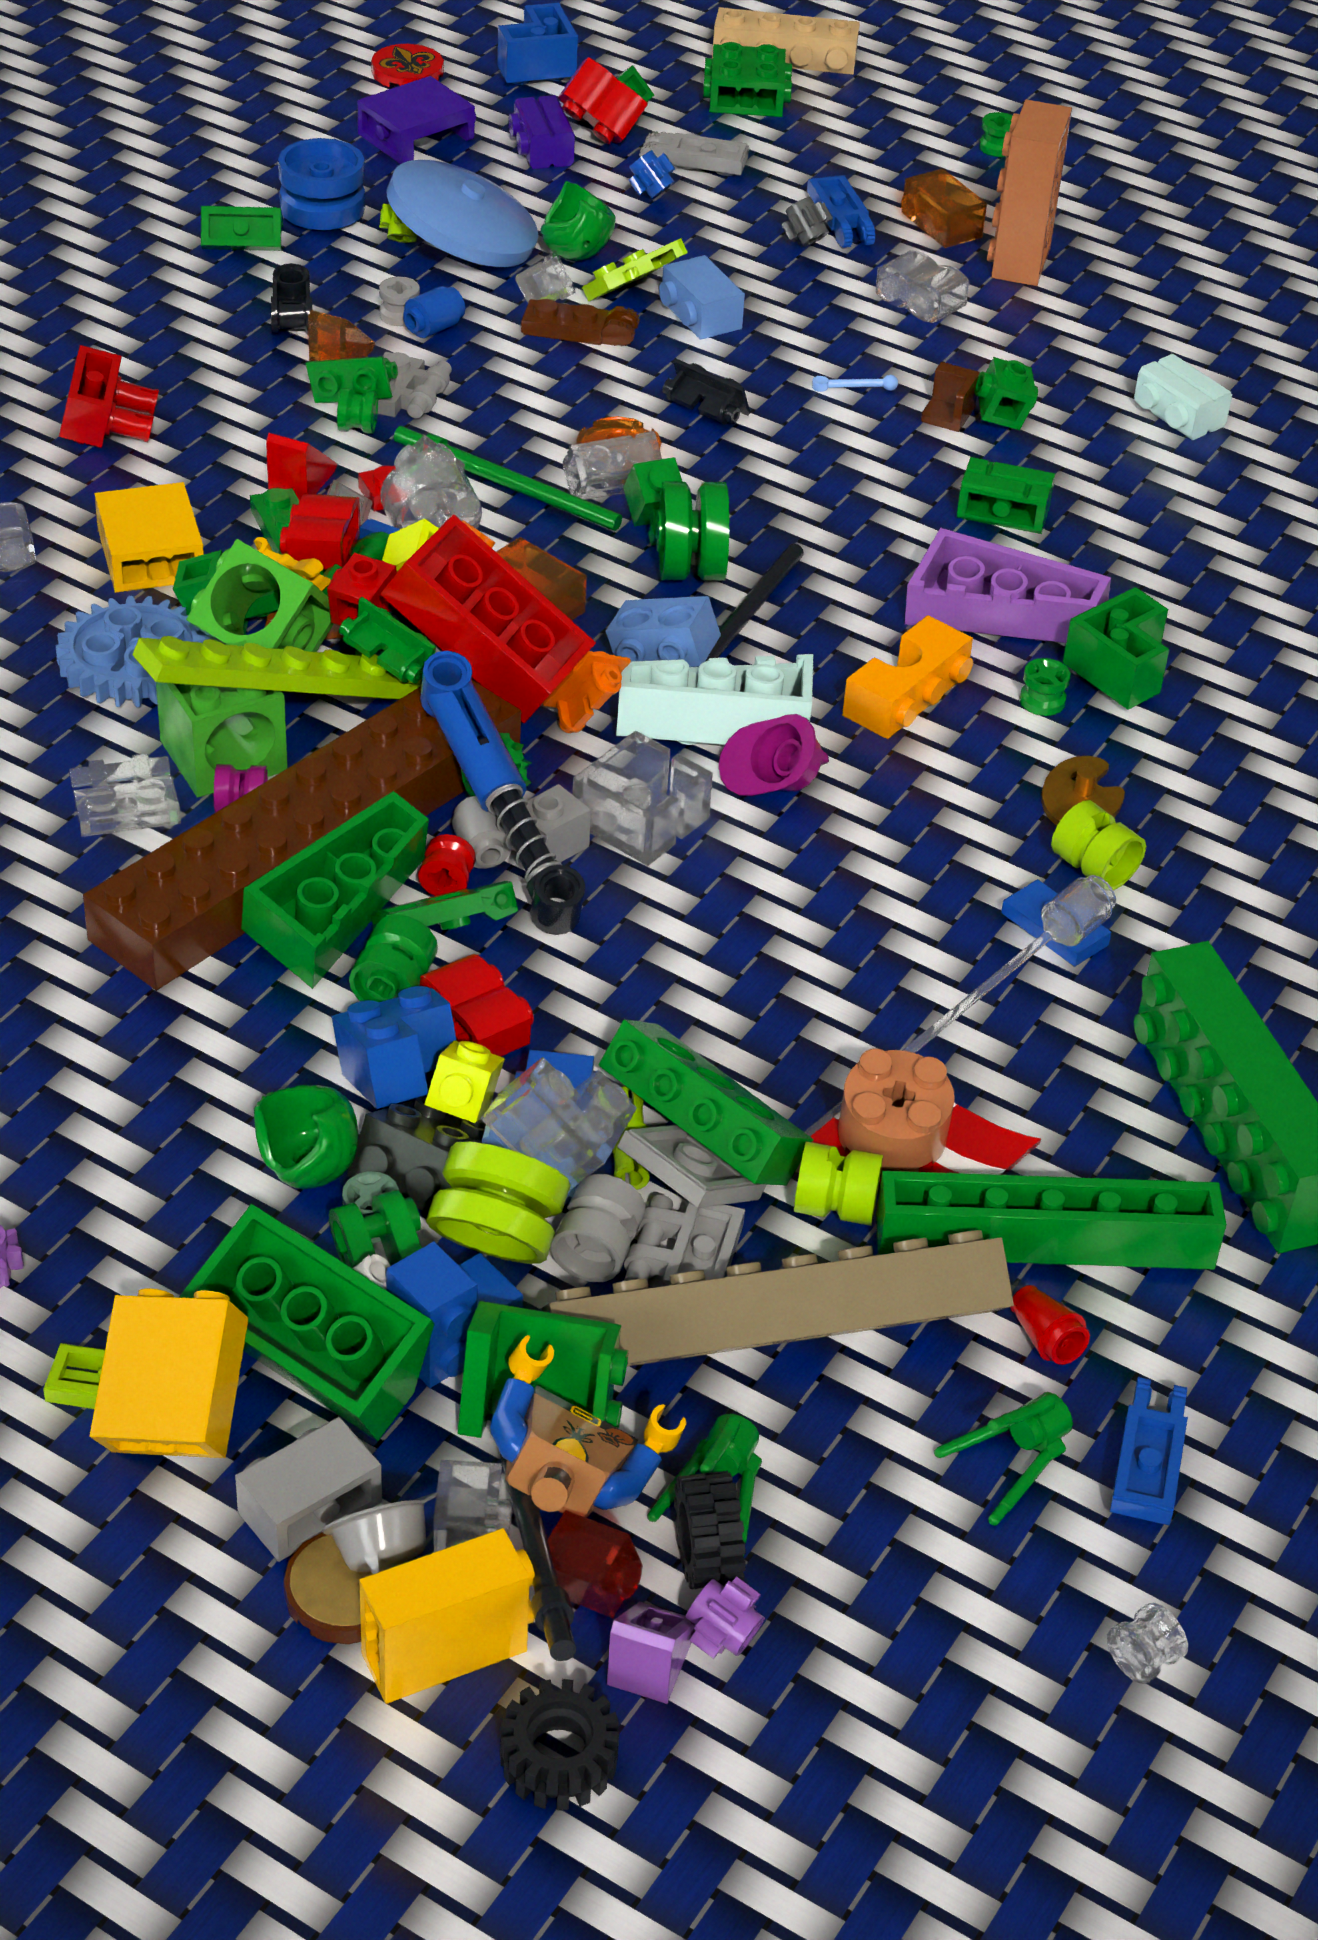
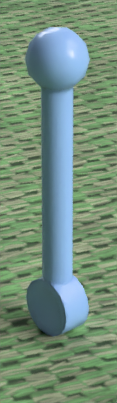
(822, 383)

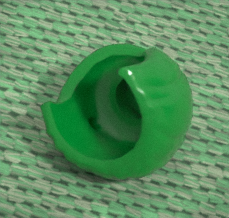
(577, 224)
(306, 1134)

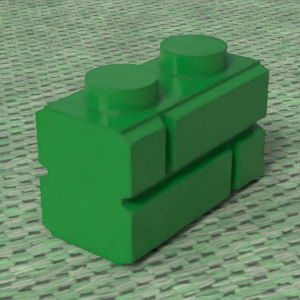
(1005, 495)

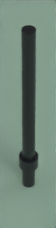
(756, 598)
(551, 1602)

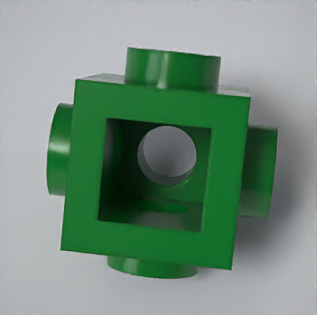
(1006, 393)

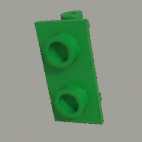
(359, 374)
(376, 630)

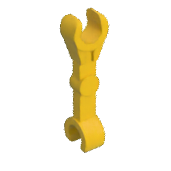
(306, 568)

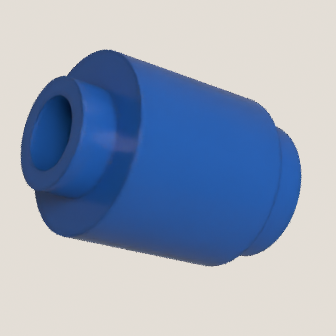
(433, 311)

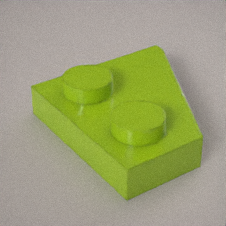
(635, 267)

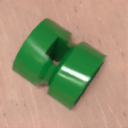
(393, 958)

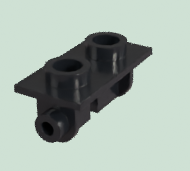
(722, 397)

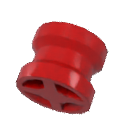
(446, 865)

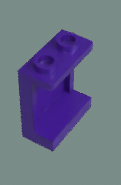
(410, 112)

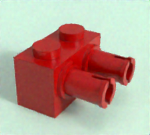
(94, 398)

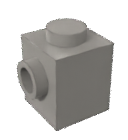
(562, 820)

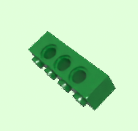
(705, 1102)

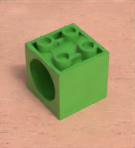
(242, 578)
(221, 726)

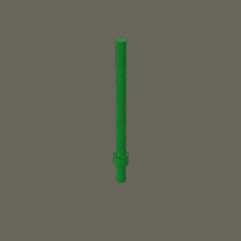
(520, 482)

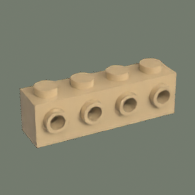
(808, 41)

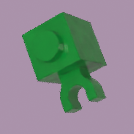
(644, 488)

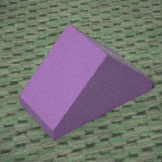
(648, 1651)

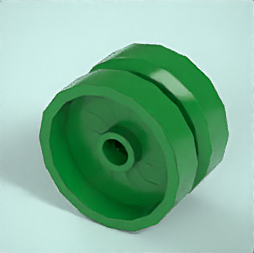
(690, 531)

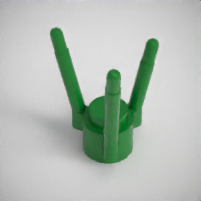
(1033, 1426)
(725, 1449)

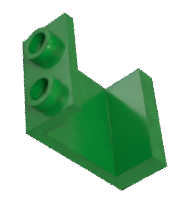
(581, 1372)

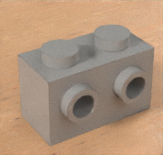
(307, 1487)

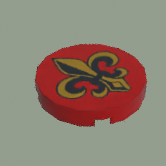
(406, 64)

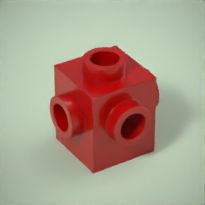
(357, 579)

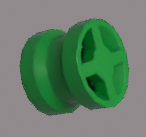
(995, 128)
(357, 410)
(1045, 686)

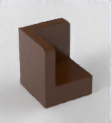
(952, 397)

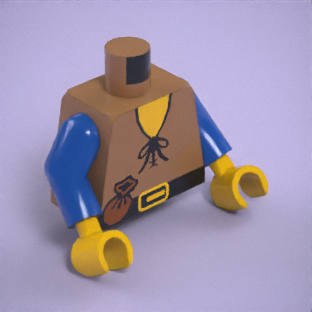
(566, 1453)

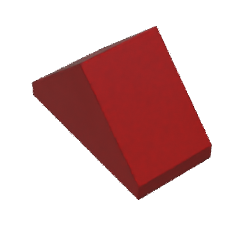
(296, 465)

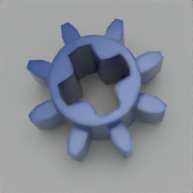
(651, 174)

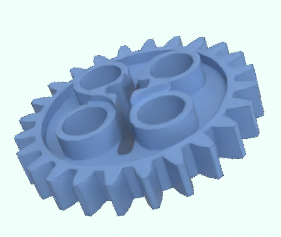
(100, 647)

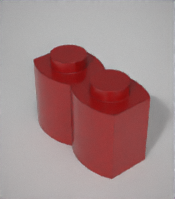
(602, 101)
(322, 529)
(482, 1005)

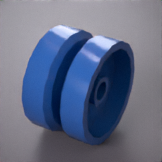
(321, 183)

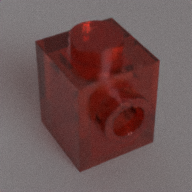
(594, 1563)

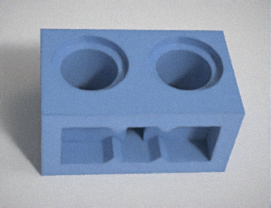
(665, 630)

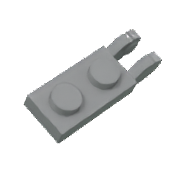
(698, 152)

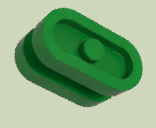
(392, 1220)

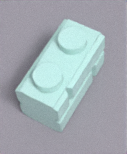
(1182, 396)

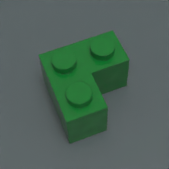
(1120, 647)

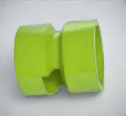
(1098, 844)
(838, 1183)

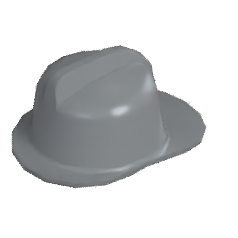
(381, 1535)

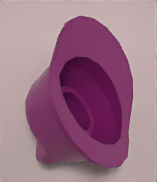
(772, 756)

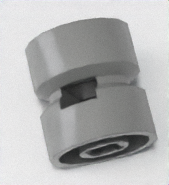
(598, 1228)

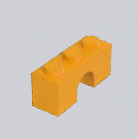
(928, 665)

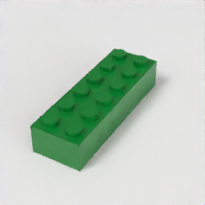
(1235, 1088)

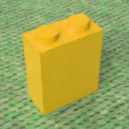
(146, 534)
(170, 1374)
(445, 1614)

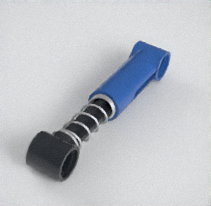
(499, 788)

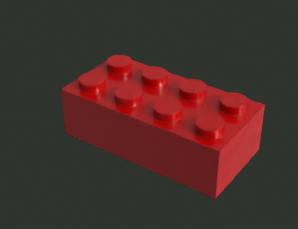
(489, 614)

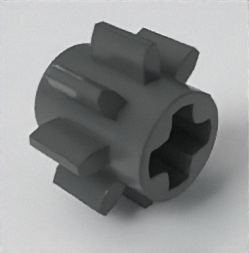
(807, 221)

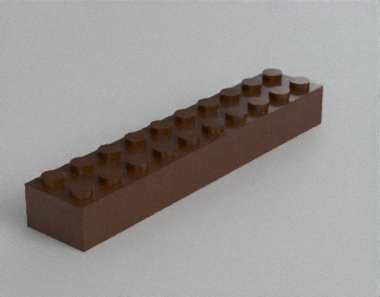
(189, 892)

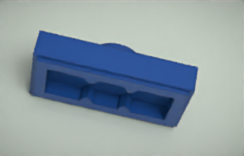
(1025, 910)

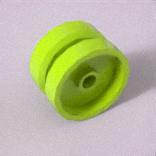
(498, 1202)

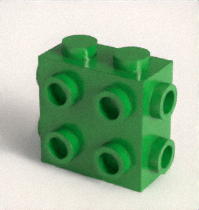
(747, 80)

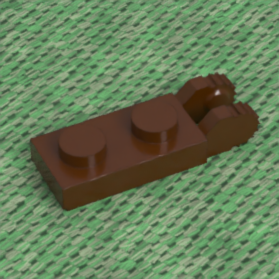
(579, 323)

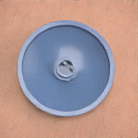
(462, 213)

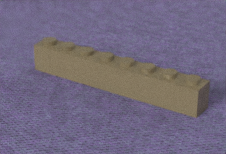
(799, 1300)

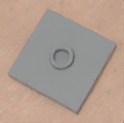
(688, 1166)

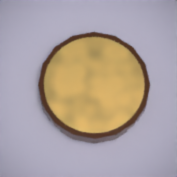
(324, 1591)

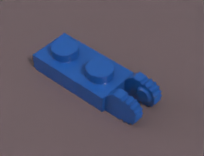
(844, 208)
(1150, 1456)

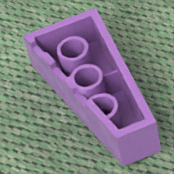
(1000, 589)

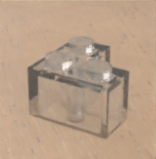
(559, 1123)

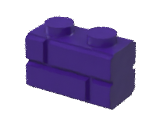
(542, 132)

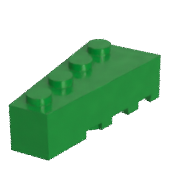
(326, 893)

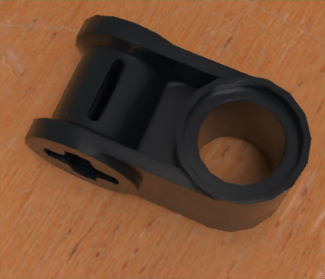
(290, 298)

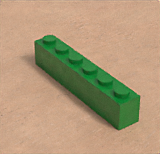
(1058, 1217)

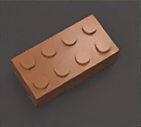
(1029, 191)

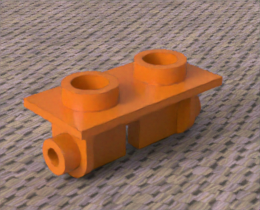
(586, 688)

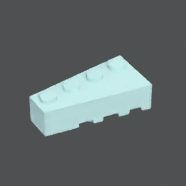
(710, 700)

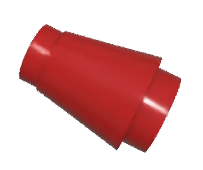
(1051, 1326)

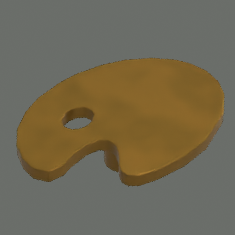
(1063, 793)

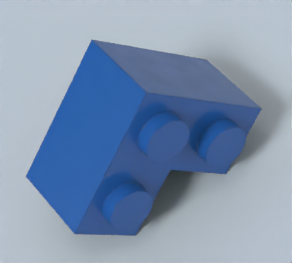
(539, 47)
(393, 1044)
(449, 1297)

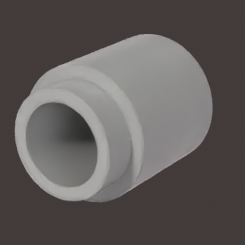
(480, 831)

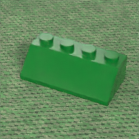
(319, 1321)

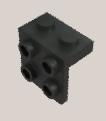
(412, 1147)

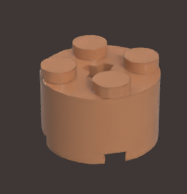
(897, 1108)

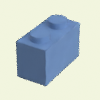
(702, 297)

